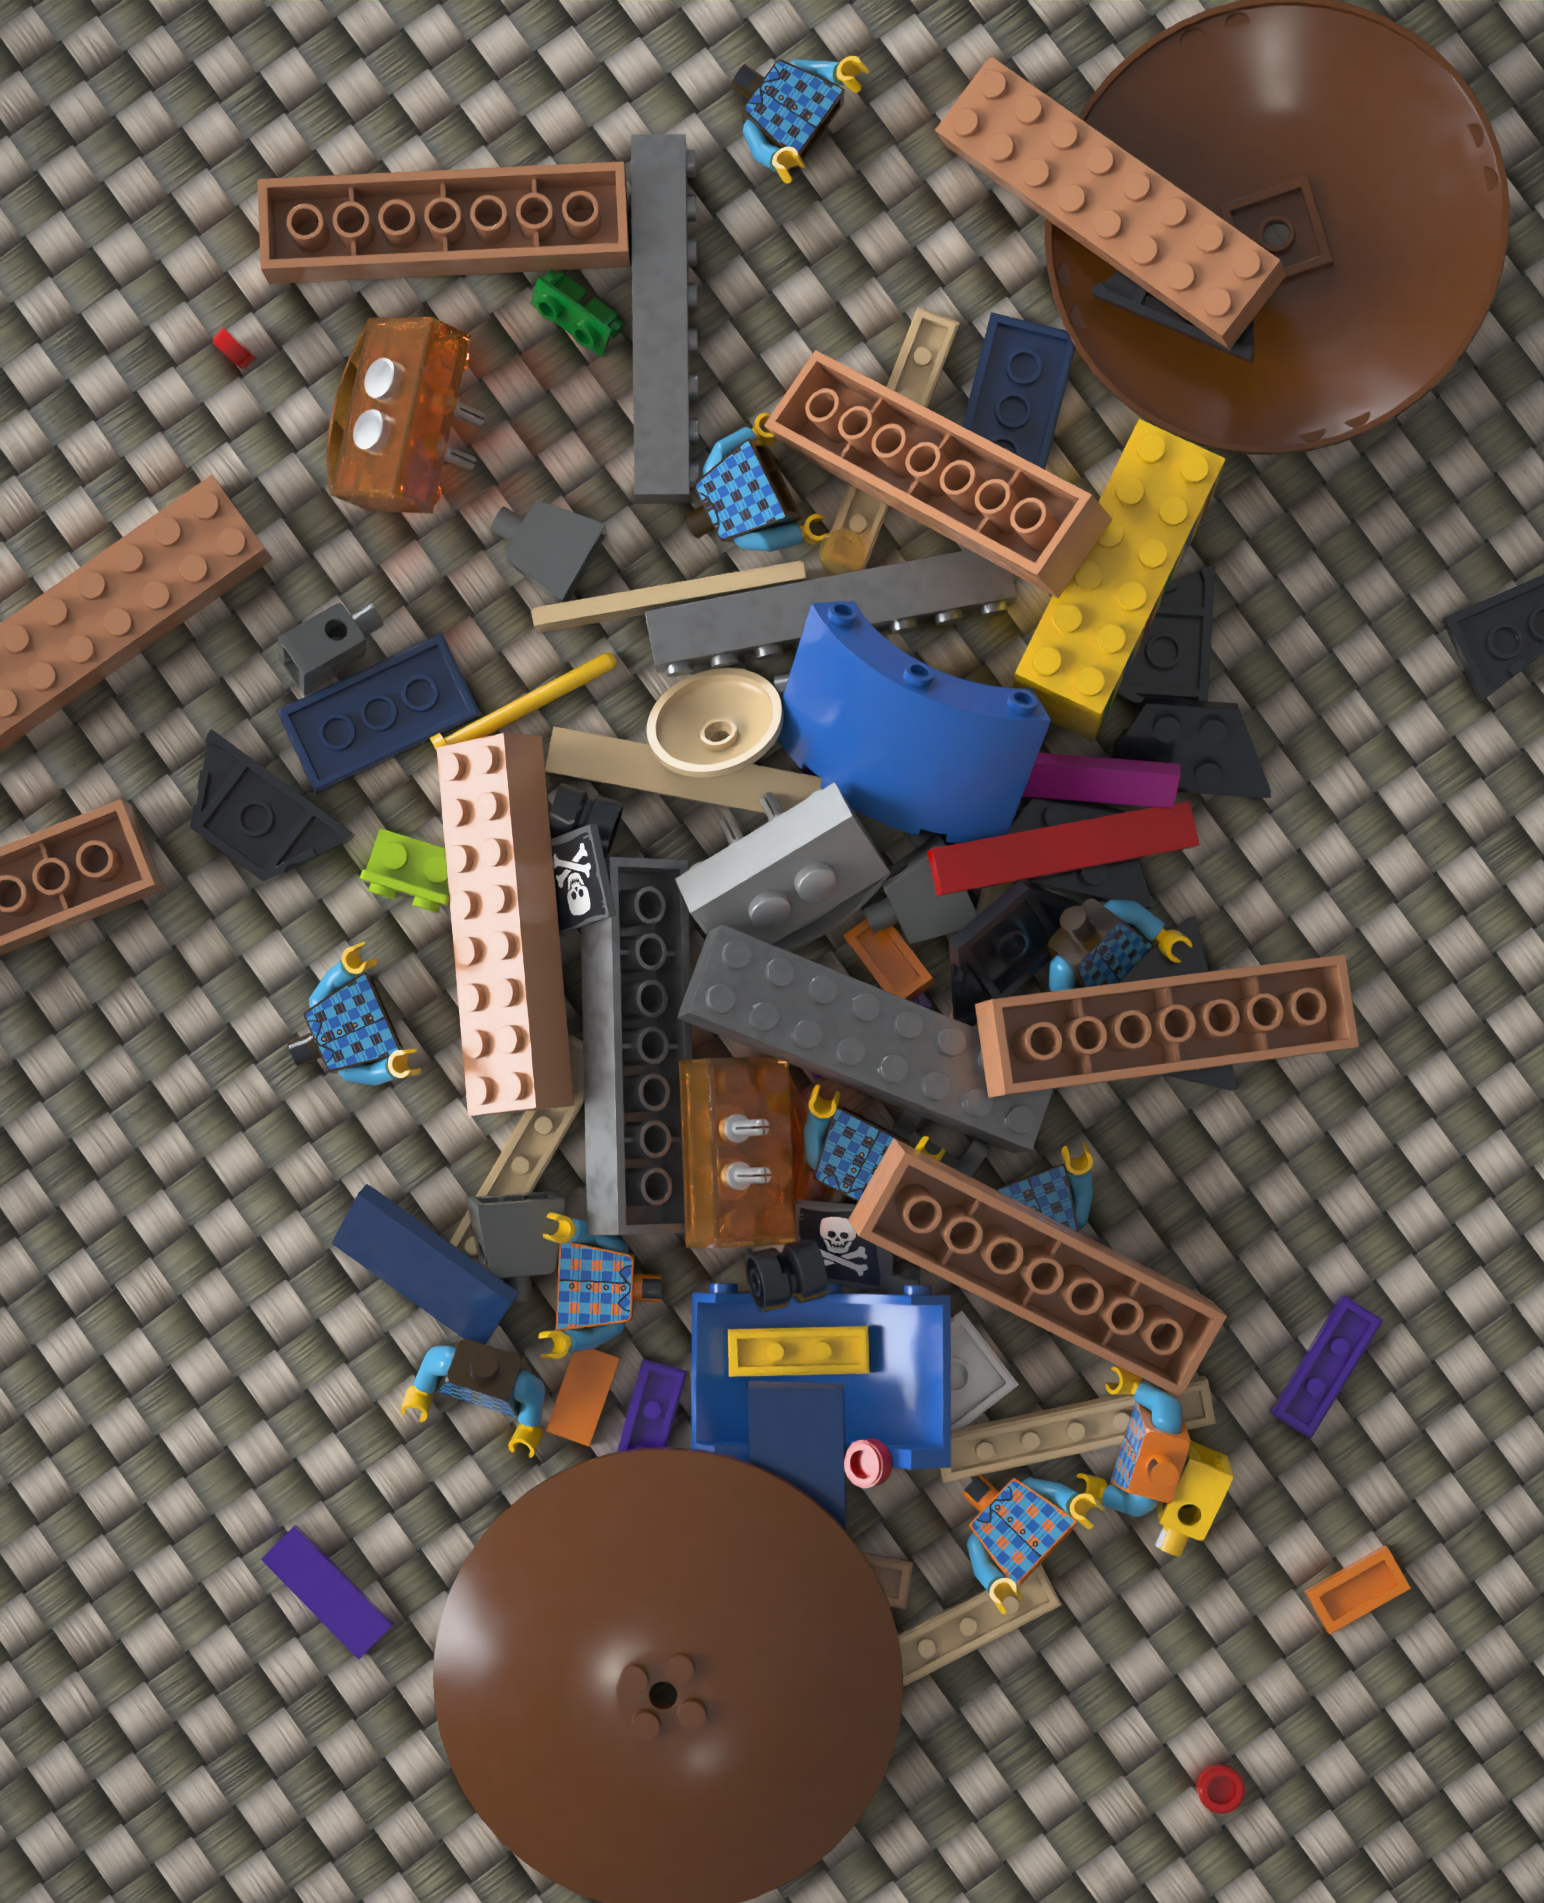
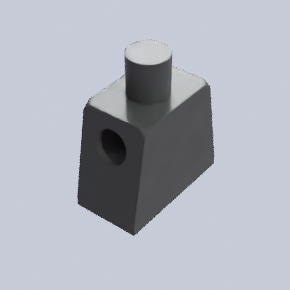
(550, 546)
(311, 653)
(914, 901)
(511, 1238)

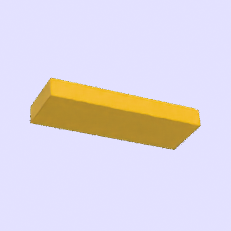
(798, 1351)

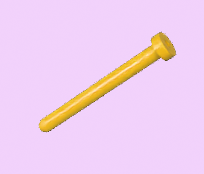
(530, 701)

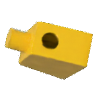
(1202, 1484)

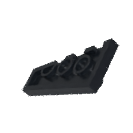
(1499, 635)

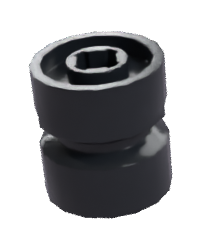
(574, 810)
(788, 1274)

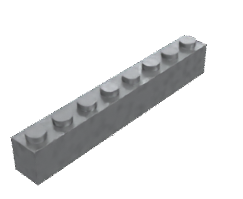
(662, 319)
(775, 617)

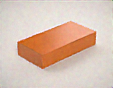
(889, 960)
(583, 1395)
(1357, 1589)

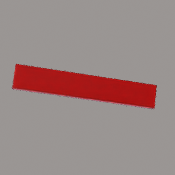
(1062, 848)

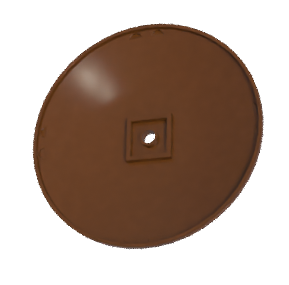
(1388, 204)
(688, 1579)

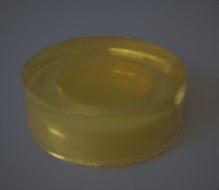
(841, 552)

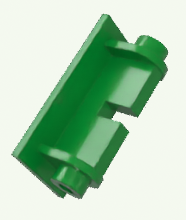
(559, 301)

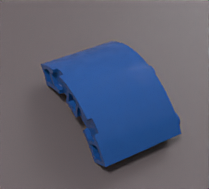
(904, 735)
(899, 1400)

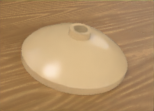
(715, 722)

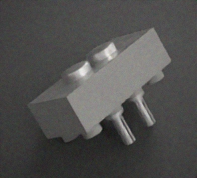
(790, 875)

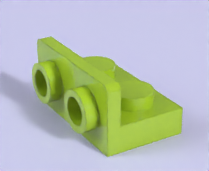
(408, 868)

